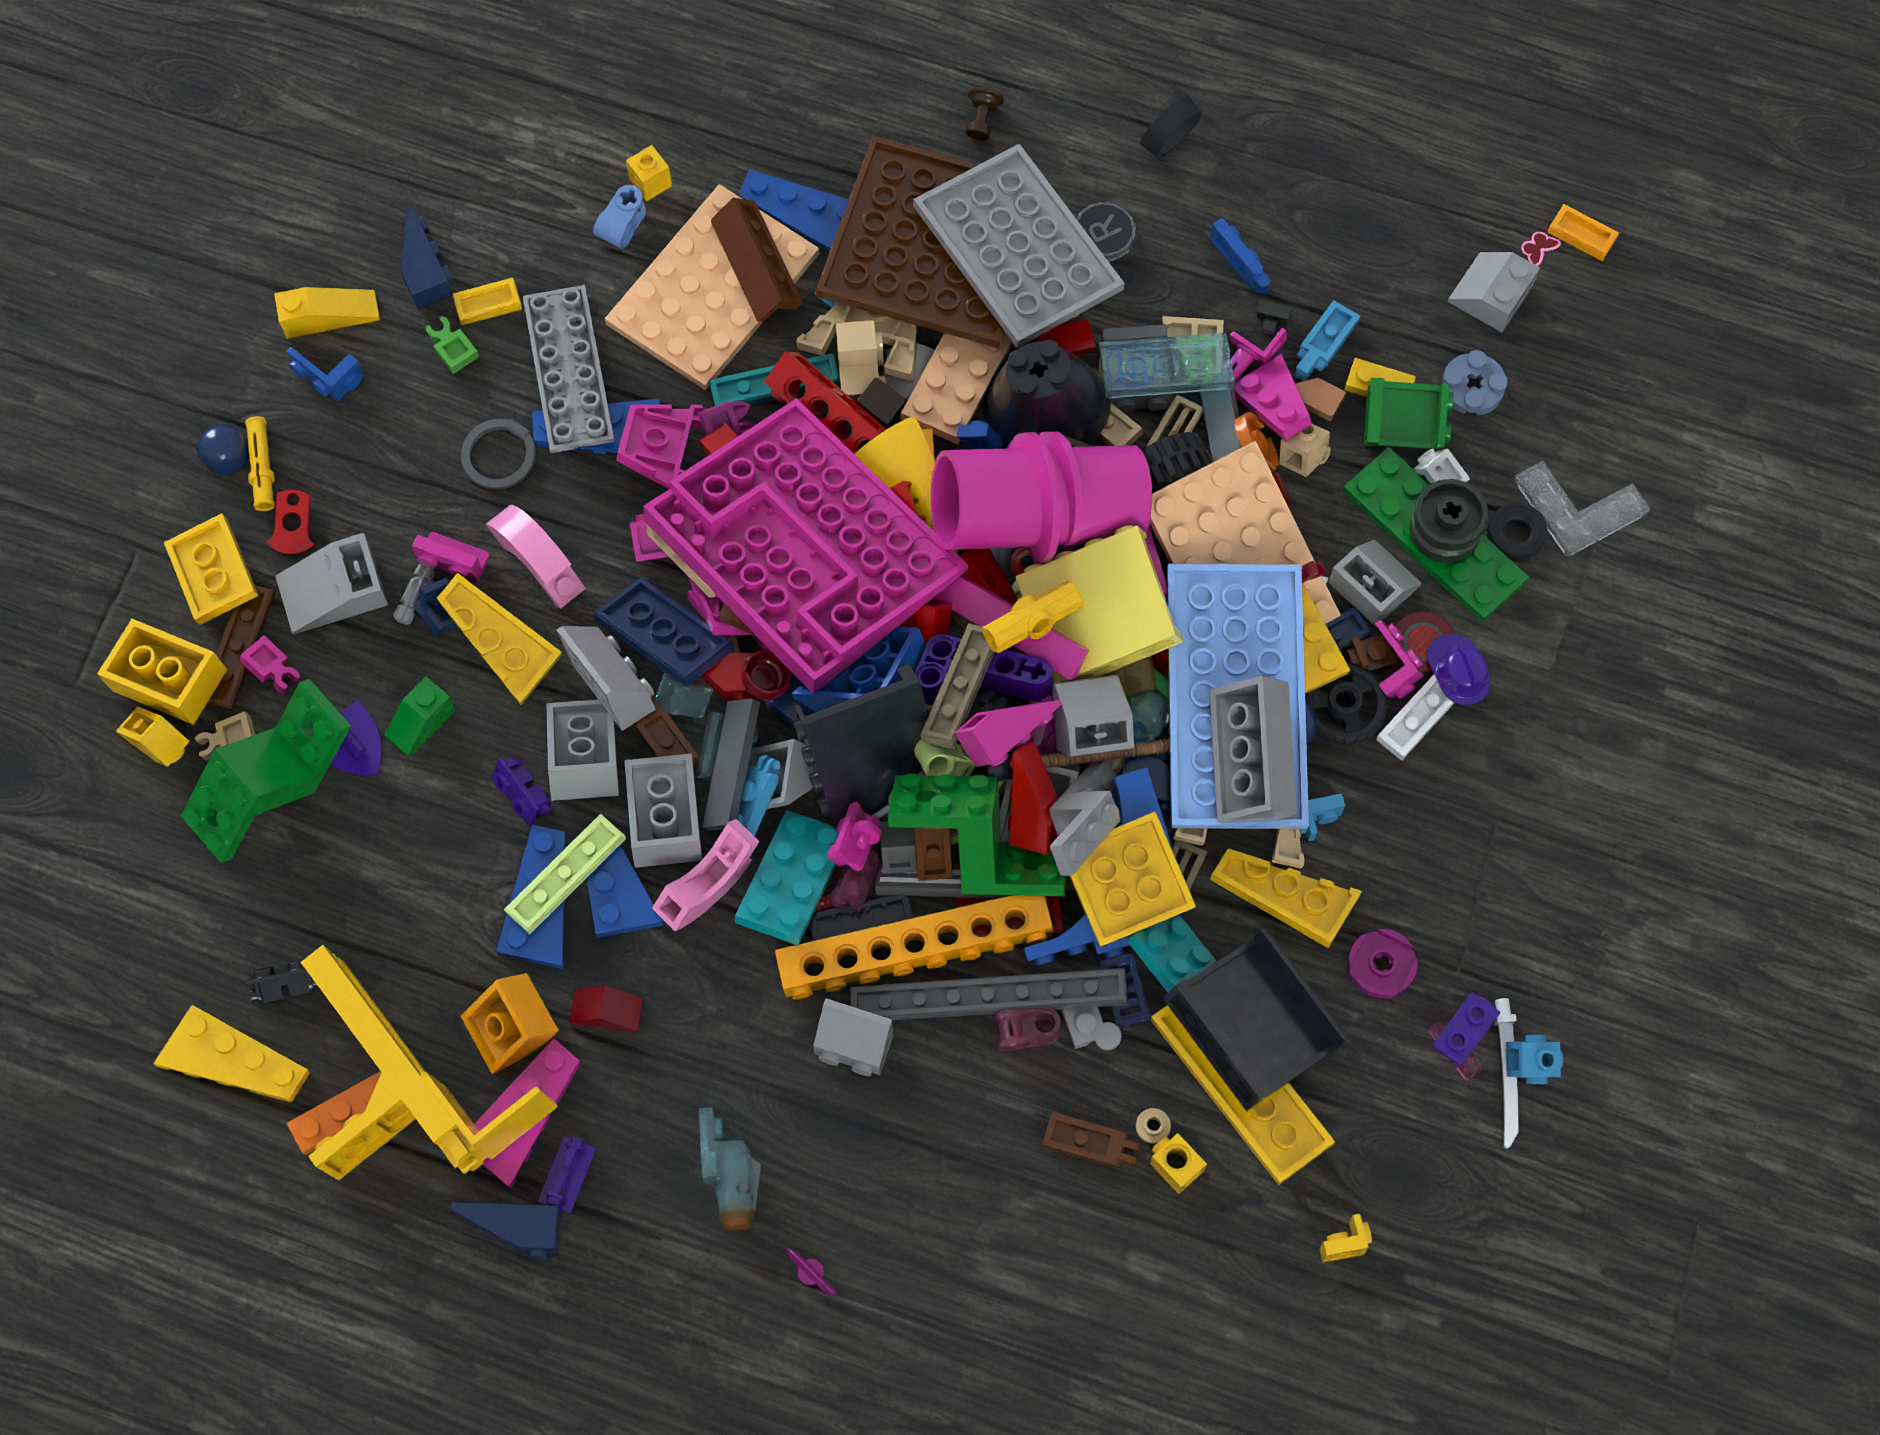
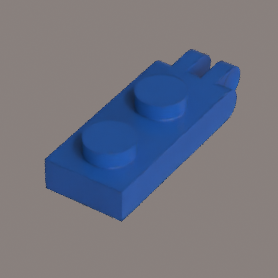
(1242, 259)

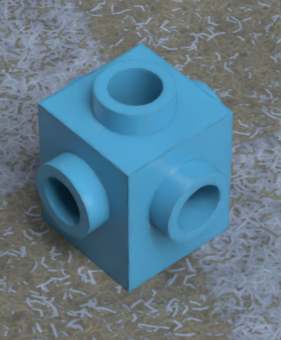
(1534, 1059)

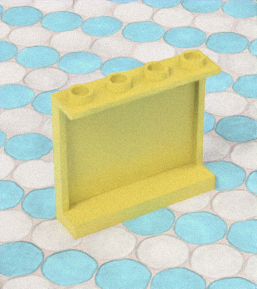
(1122, 601)

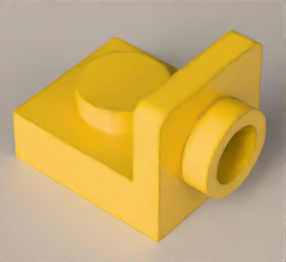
(1341, 1246)

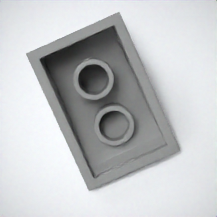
(581, 750)
(663, 810)

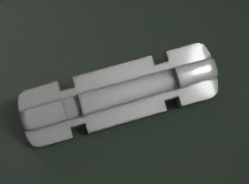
(404, 612)

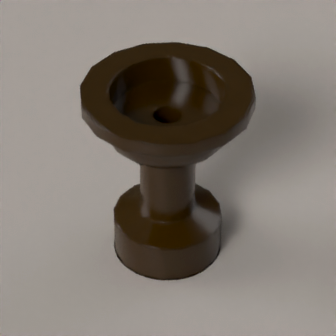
(985, 101)

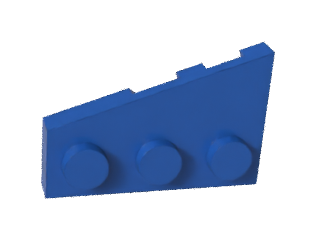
(619, 898)

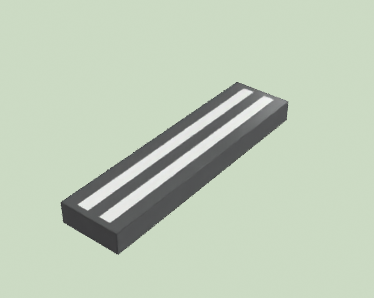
(909, 885)

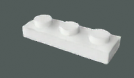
(1415, 719)

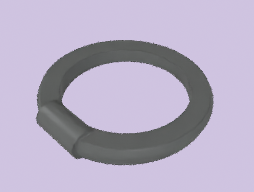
(492, 425)

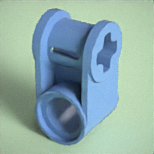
(621, 216)

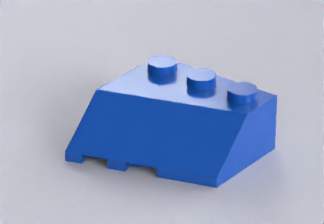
(870, 671)

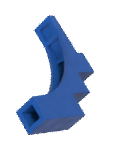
(1134, 799)

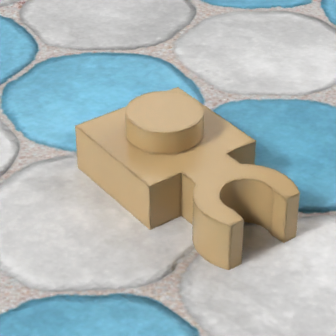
(228, 731)

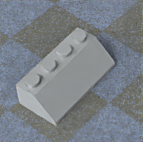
(1253, 751)

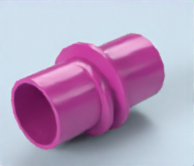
(1038, 494)

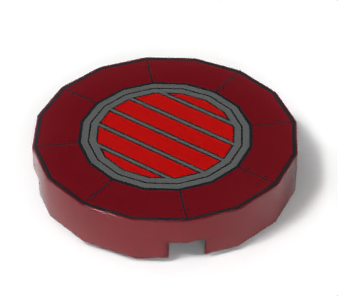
(1419, 632)

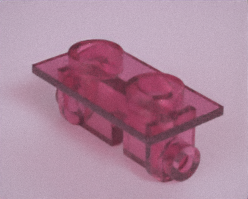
(855, 885)

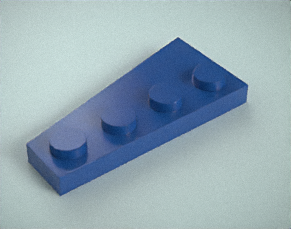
(546, 942)

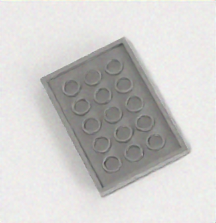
(1018, 245)

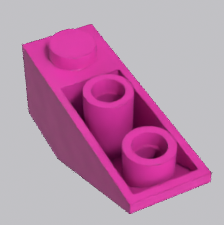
(995, 732)

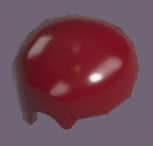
(765, 675)

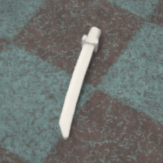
(1510, 1092)

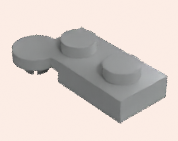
(1087, 1026)

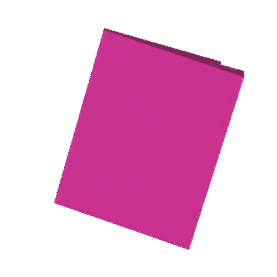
(803, 543)

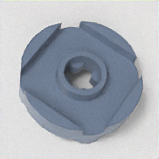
(1486, 371)

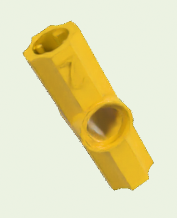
(1032, 616)

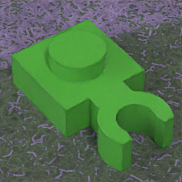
(453, 347)

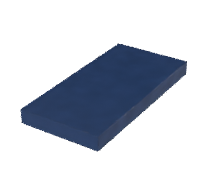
(663, 631)

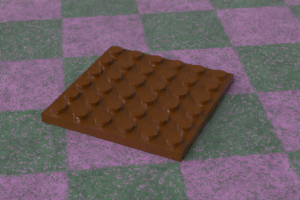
(890, 257)

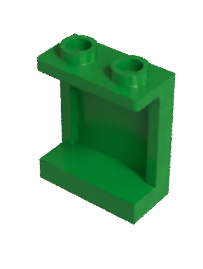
(1407, 415)

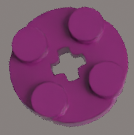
(1400, 957)

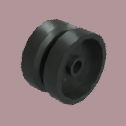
(1448, 520)

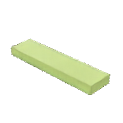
(564, 874)

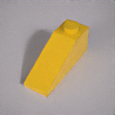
(324, 309)

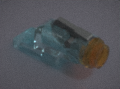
(732, 1169)

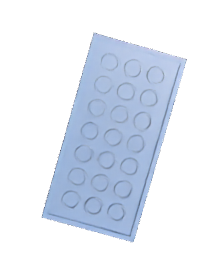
(1234, 628)

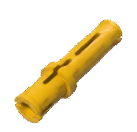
(260, 476)

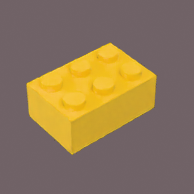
(162, 671)

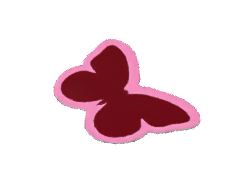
(1535, 248)

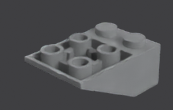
(331, 585)

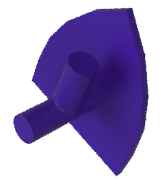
(362, 746)

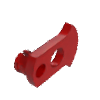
(295, 541)

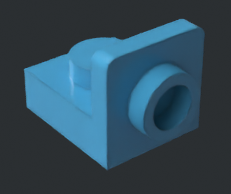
(1324, 811)

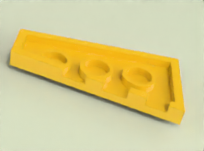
(504, 642)
(220, 1053)

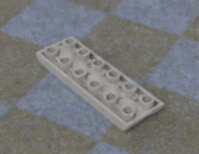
(568, 369)

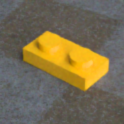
(1363, 371)

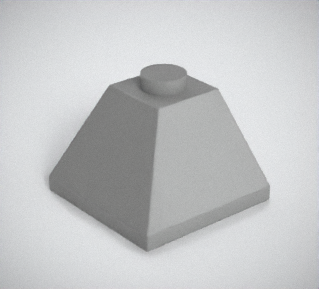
(793, 772)

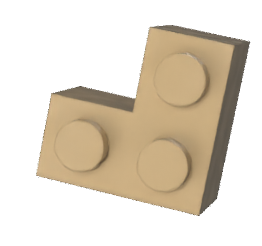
(858, 356)

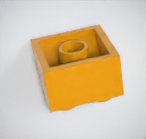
(509, 1022)

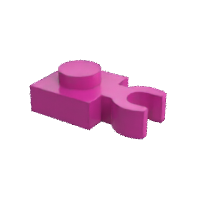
(268, 661)

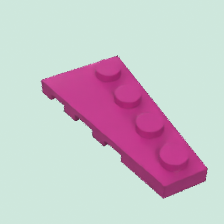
(552, 1074)

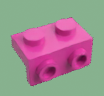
(450, 556)

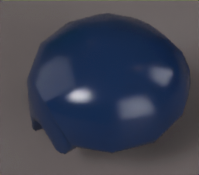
(223, 448)

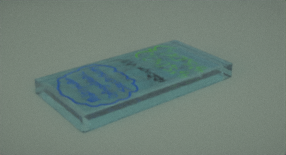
(1166, 365)

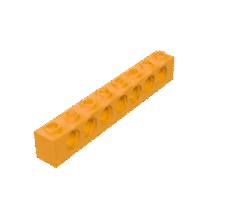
(895, 936)

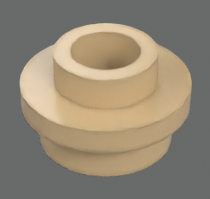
(1148, 1135)

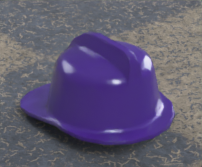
(1459, 669)

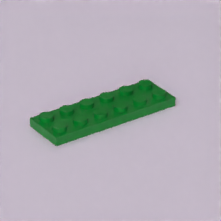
(1388, 495)

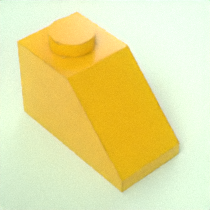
(153, 736)

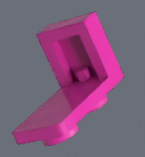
(1401, 681)

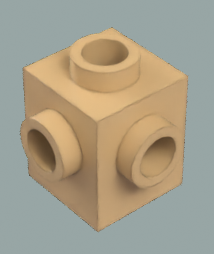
(1305, 450)

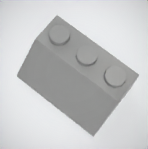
(608, 674)

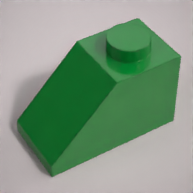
(419, 716)

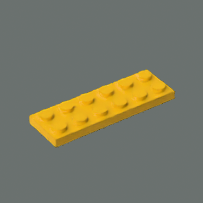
(1276, 1130)

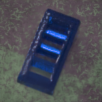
(1140, 1016)

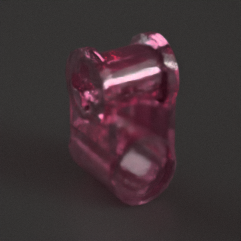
(1024, 1028)

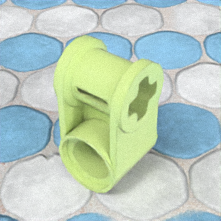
(942, 760)

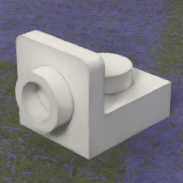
(1440, 466)

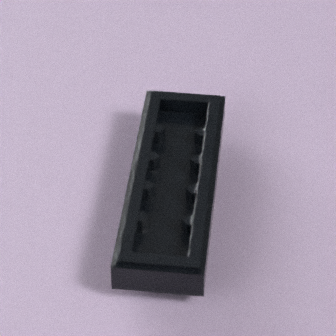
(847, 920)

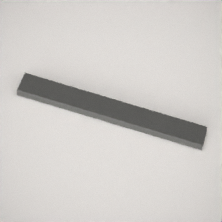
(992, 994)

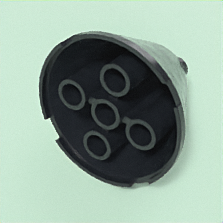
(1047, 392)

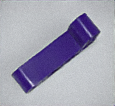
(1029, 676)

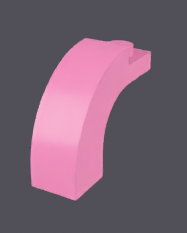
(538, 552)
(709, 880)

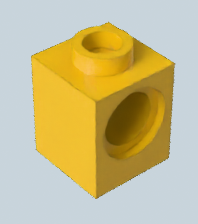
(649, 172)
(1181, 1177)

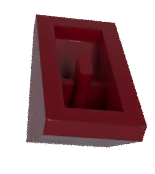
(606, 1009)

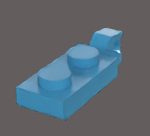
(1325, 339)

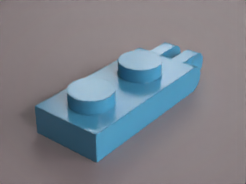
(757, 792)

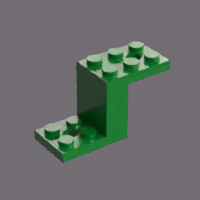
(265, 771)
(974, 810)

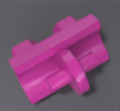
(856, 835)

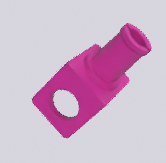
(1249, 353)

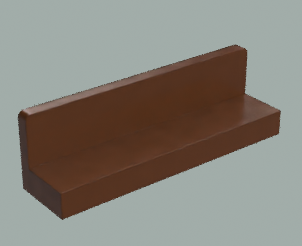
(755, 258)

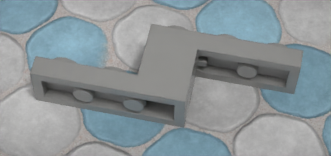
(1083, 817)

